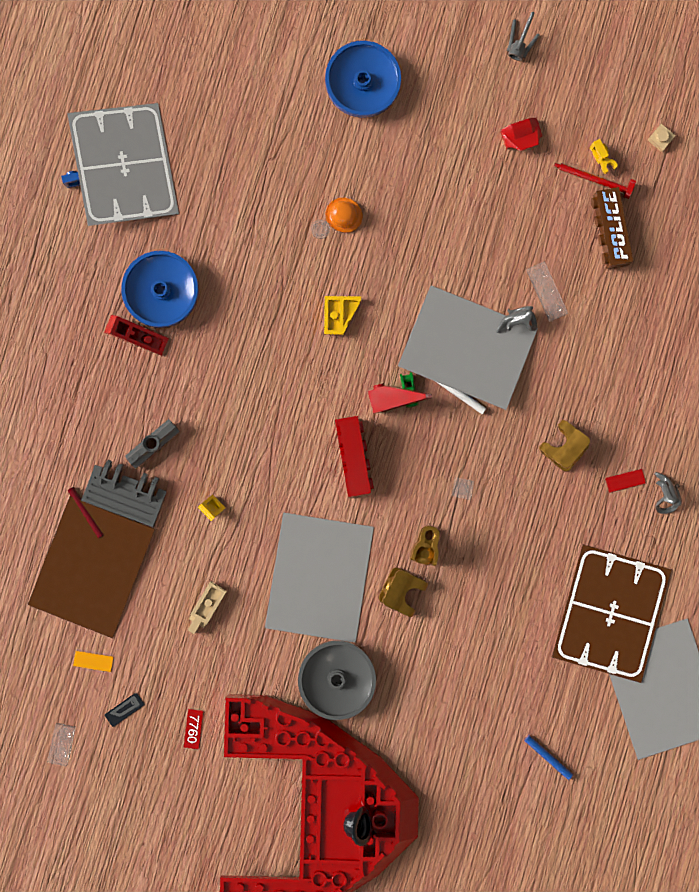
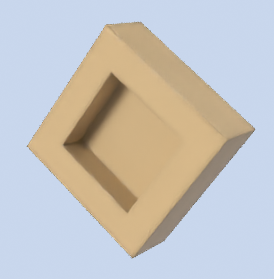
(661, 137)

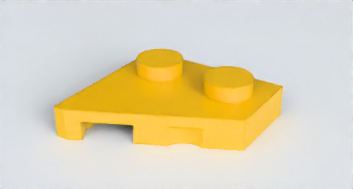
(338, 313)

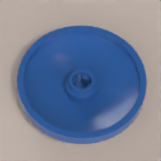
(363, 79)
(160, 289)

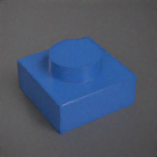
(71, 179)

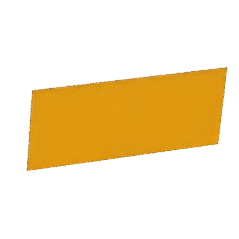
(93, 661)

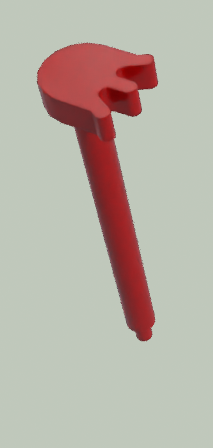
(626, 190)

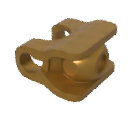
(571, 451)
(425, 550)
(396, 587)

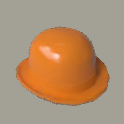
(344, 215)

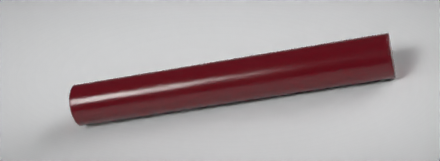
(73, 493)

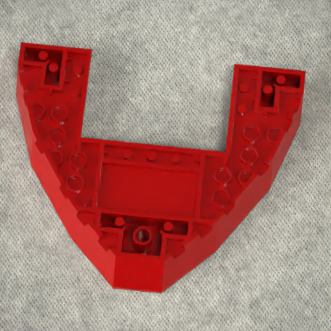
(336, 780)

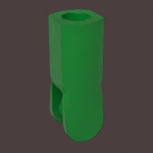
(408, 378)

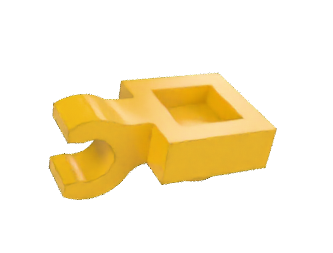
(601, 155)

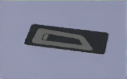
(124, 709)

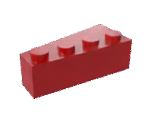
(353, 457)

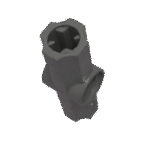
(142, 451)

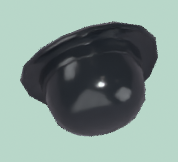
(359, 826)

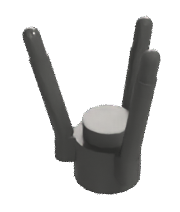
(517, 50)

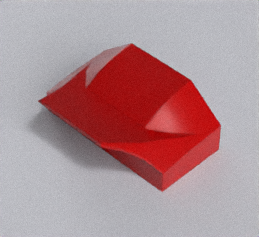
(522, 134)

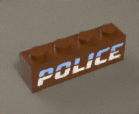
(612, 228)

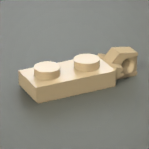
(206, 606)

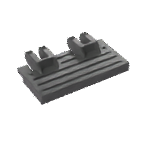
(123, 496)

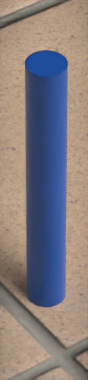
(548, 757)

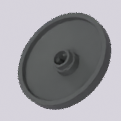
(336, 680)

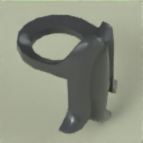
(517, 317)
(670, 492)

